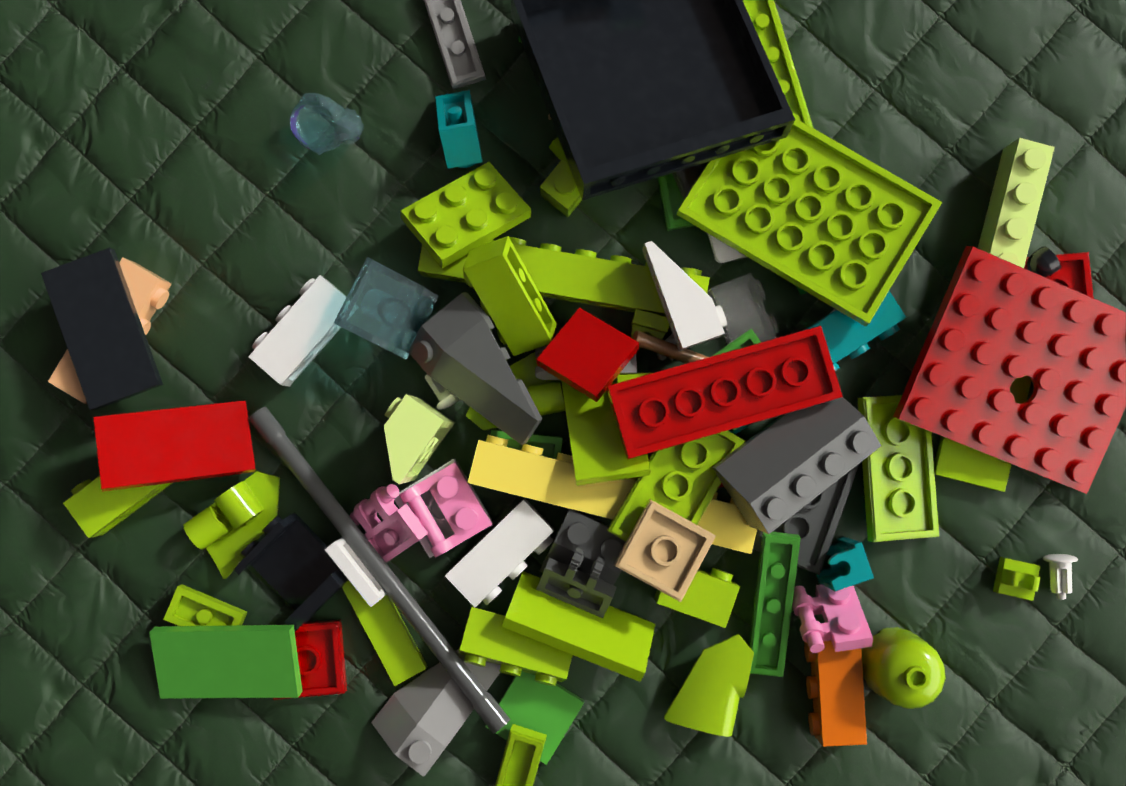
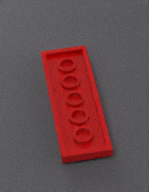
(723, 392)

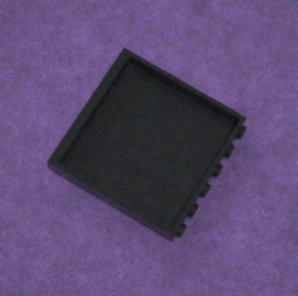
(650, 85)

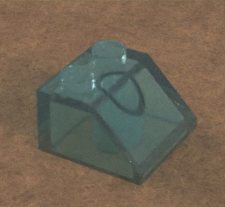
(386, 308)

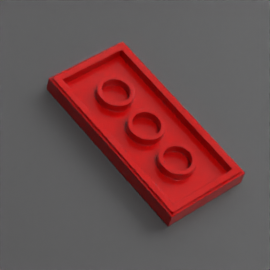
(173, 445)

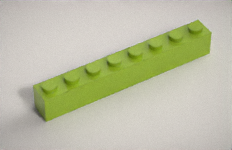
(576, 277)

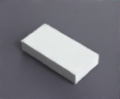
(355, 571)

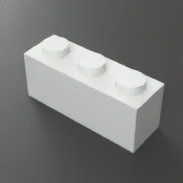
(299, 332)
(501, 554)

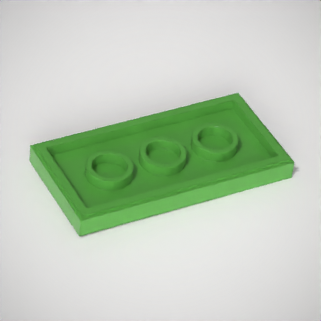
(226, 661)

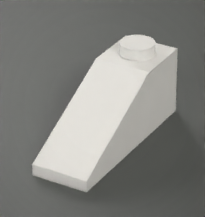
(686, 305)

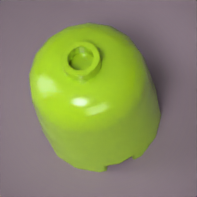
(903, 668)

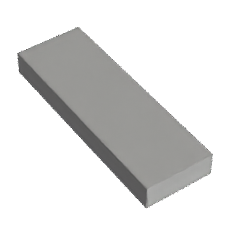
(455, 42)

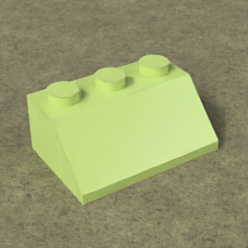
(413, 436)

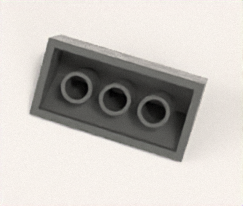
(795, 461)

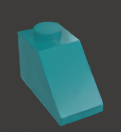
(458, 129)

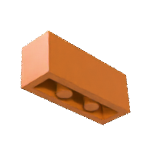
(836, 696)

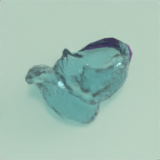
(324, 124)

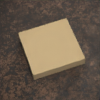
(664, 550)

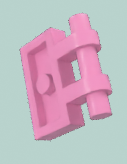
(399, 526)
(842, 615)

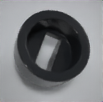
(1043, 262)

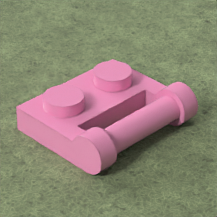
(457, 504)

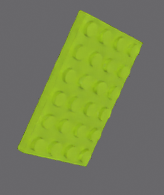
(814, 217)

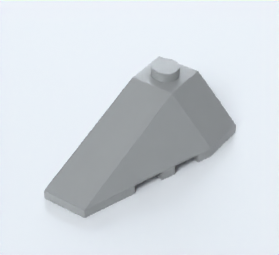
(428, 714)

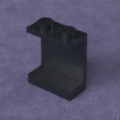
(295, 566)

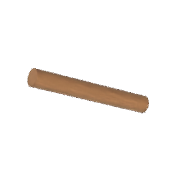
(666, 348)

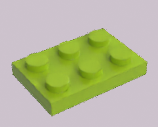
(465, 214)

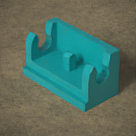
(847, 565)

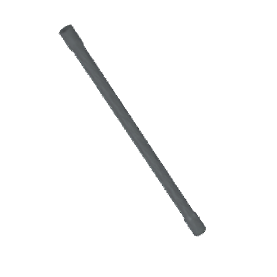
(482, 701)

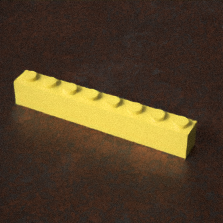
(554, 482)

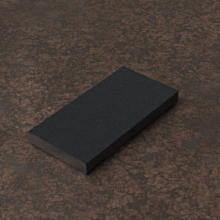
(101, 329)

